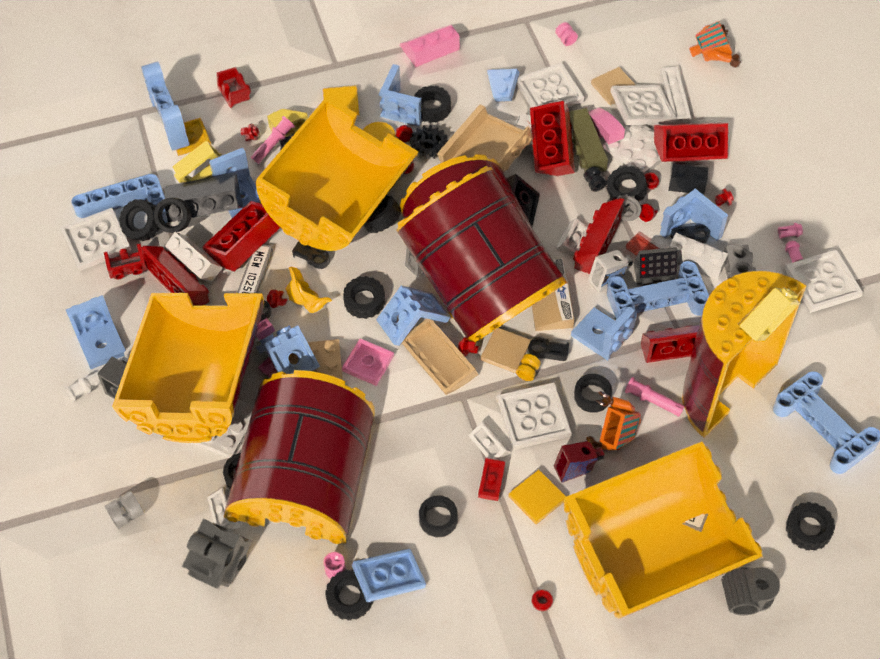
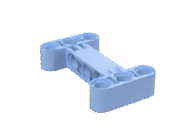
(161, 99)
(660, 294)
(826, 422)

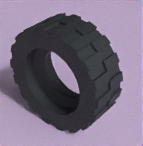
(434, 93)
(627, 173)
(383, 216)
(127, 220)
(364, 284)
(805, 541)
(335, 605)

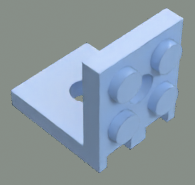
(393, 101)
(238, 161)
(699, 210)
(410, 306)
(95, 330)
(613, 331)
(289, 341)

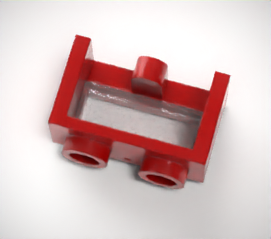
(232, 86)
(125, 264)

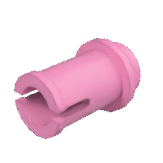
(792, 230)
(793, 250)

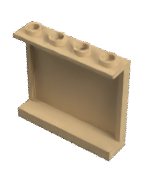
(486, 136)

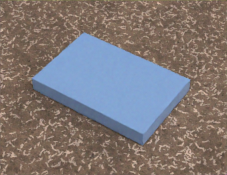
(388, 575)

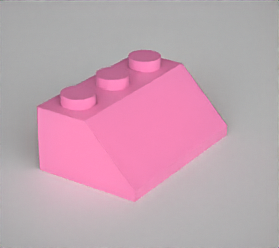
(431, 45)

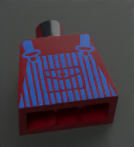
(576, 460)

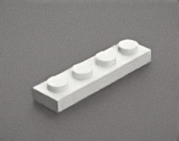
(675, 94)

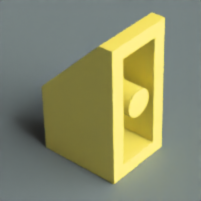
(295, 117)

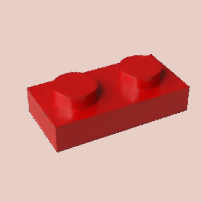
(491, 479)

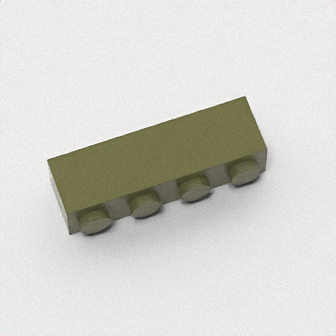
(586, 141)

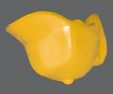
(301, 294)

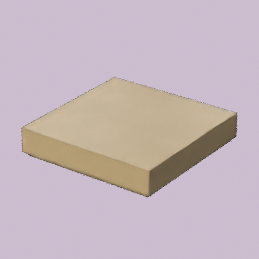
(612, 78)
(505, 350)

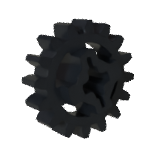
(428, 141)

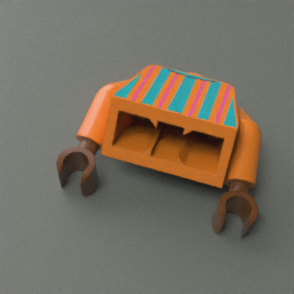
(714, 45)
(619, 424)

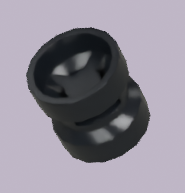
(594, 178)

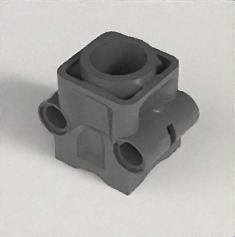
(215, 554)

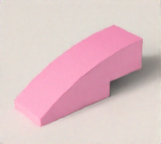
(607, 125)

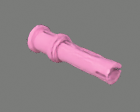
(277, 133)
(645, 392)

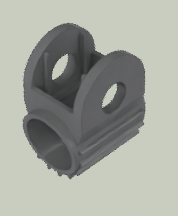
(750, 590)

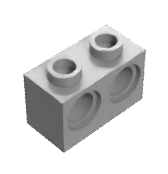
(738, 260)

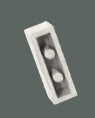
(193, 257)
(707, 259)

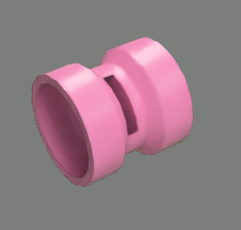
(566, 34)
(334, 560)

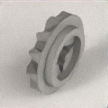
(634, 210)

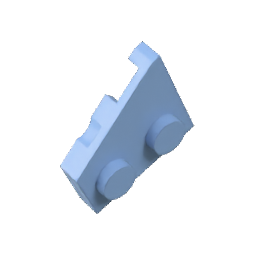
(503, 83)

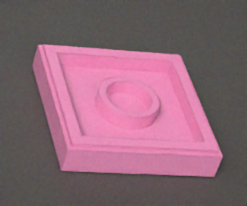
(368, 362)

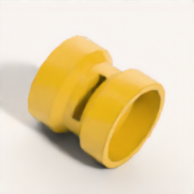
(527, 369)

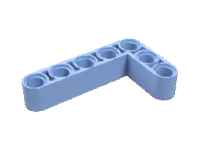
(119, 195)

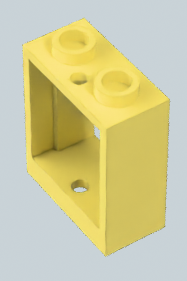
(193, 161)
(770, 313)

